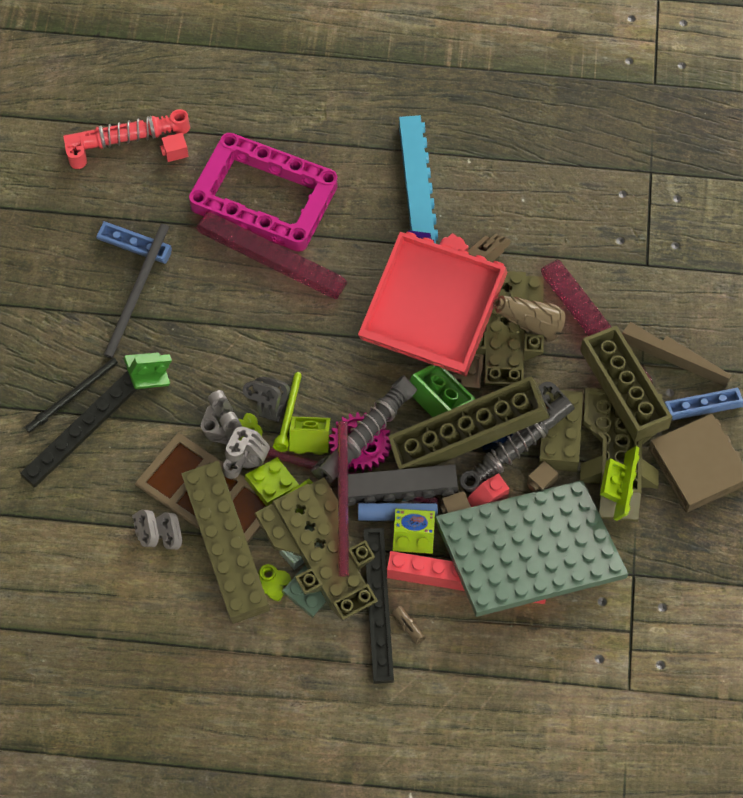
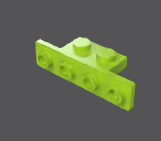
(619, 480)

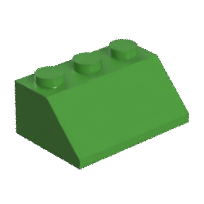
(438, 390)

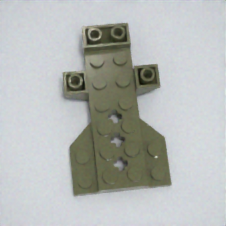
(505, 345)
(605, 424)
(288, 533)

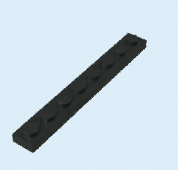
(79, 430)
(379, 612)

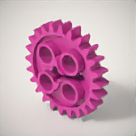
(367, 458)

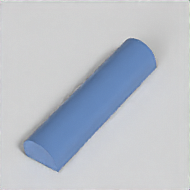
(131, 241)
(704, 404)
(386, 511)

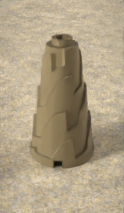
(532, 315)

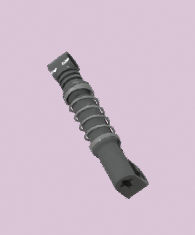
(384, 409)
(520, 440)

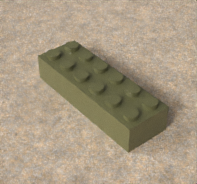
(625, 383)

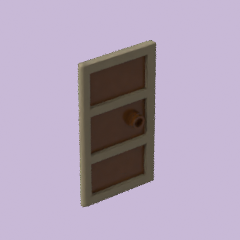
(166, 485)

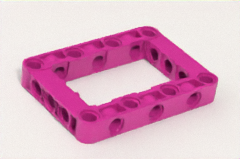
(278, 164)

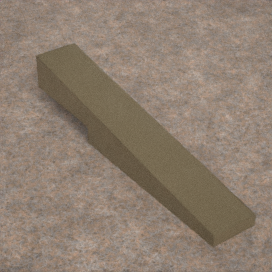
(674, 353)

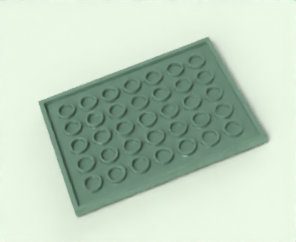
(530, 548)

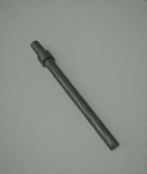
(43, 417)

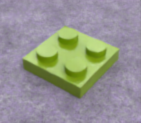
(271, 481)

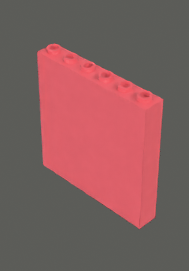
(433, 303)

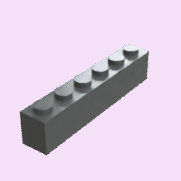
(402, 484)

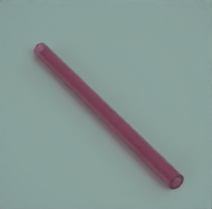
(343, 527)

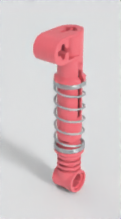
(120, 133)

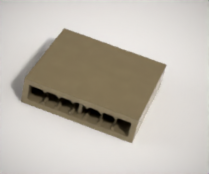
(699, 462)

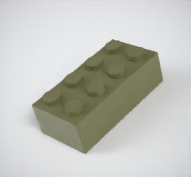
(562, 443)

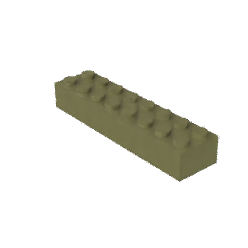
(470, 426)
(225, 542)

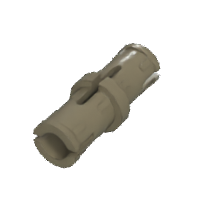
(408, 625)

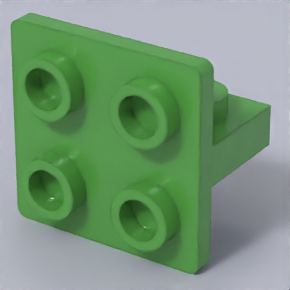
(148, 369)

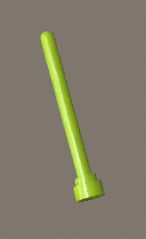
(281, 442)

